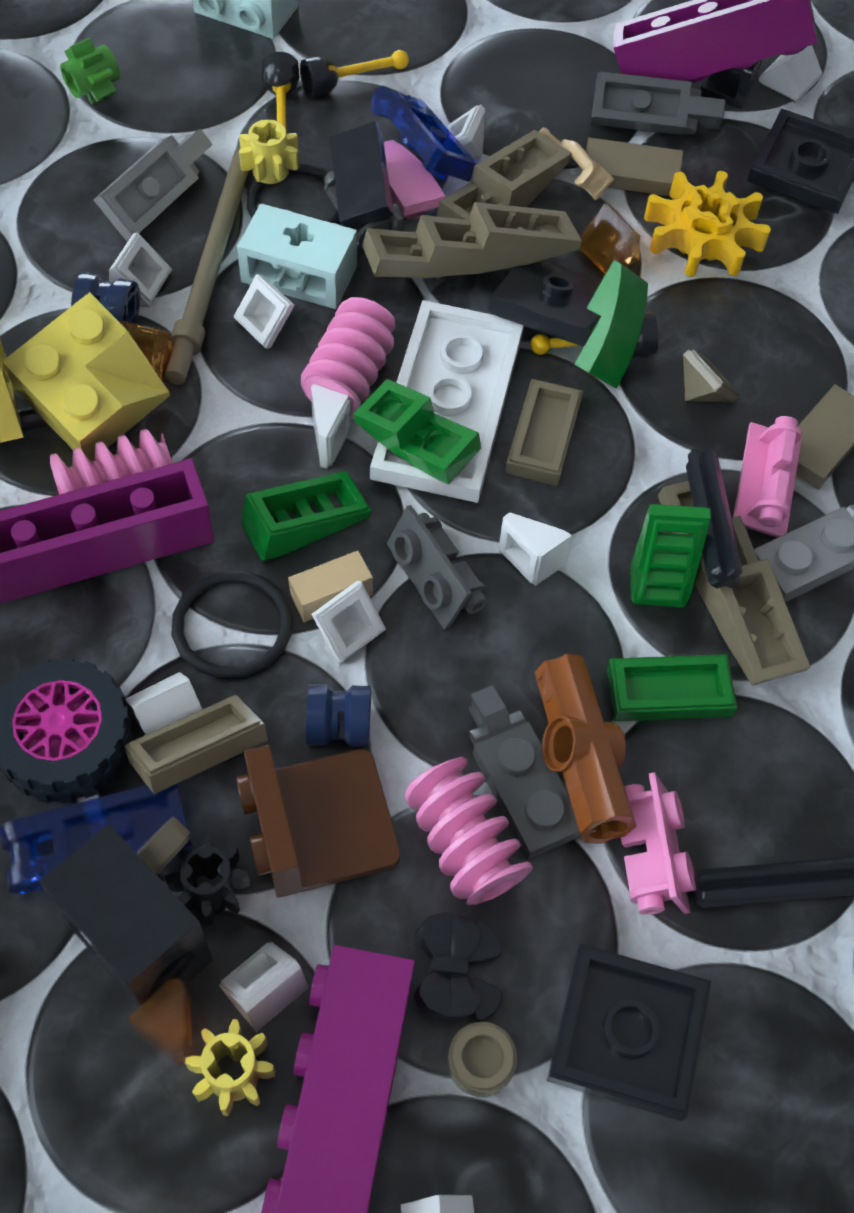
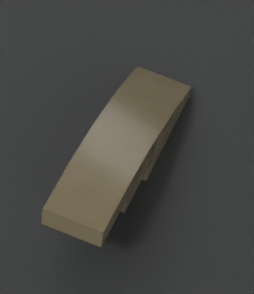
(509, 176)
(485, 242)
(753, 612)

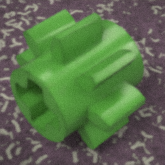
(90, 71)

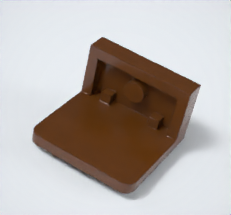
(317, 819)

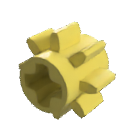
(268, 151)
(237, 1049)

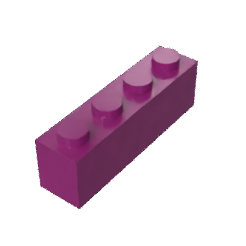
(712, 36)
(102, 529)
(346, 1085)

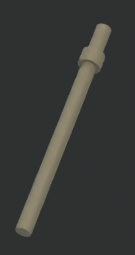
(188, 331)

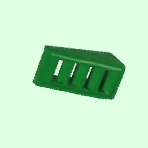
(275, 534)
(668, 562)

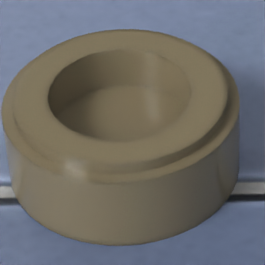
(164, 844)
(482, 1059)

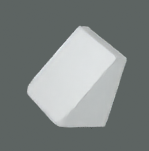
(330, 422)
(534, 547)

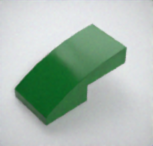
(621, 309)
(411, 429)

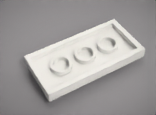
(466, 369)

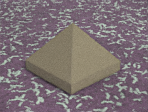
(704, 381)

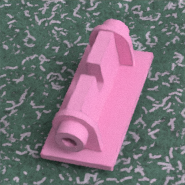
(769, 476)
(662, 870)

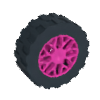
(63, 730)

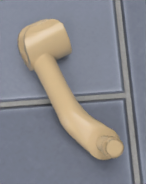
(594, 177)

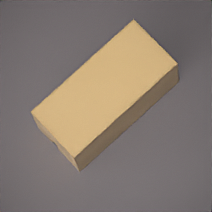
(324, 582)

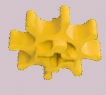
(706, 223)

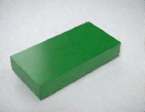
(671, 687)

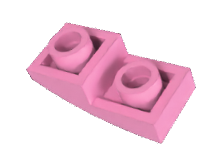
(410, 183)

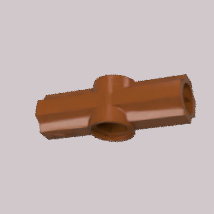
(584, 749)

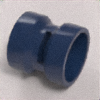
(118, 297)
(324, 719)

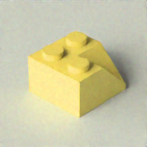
(86, 376)

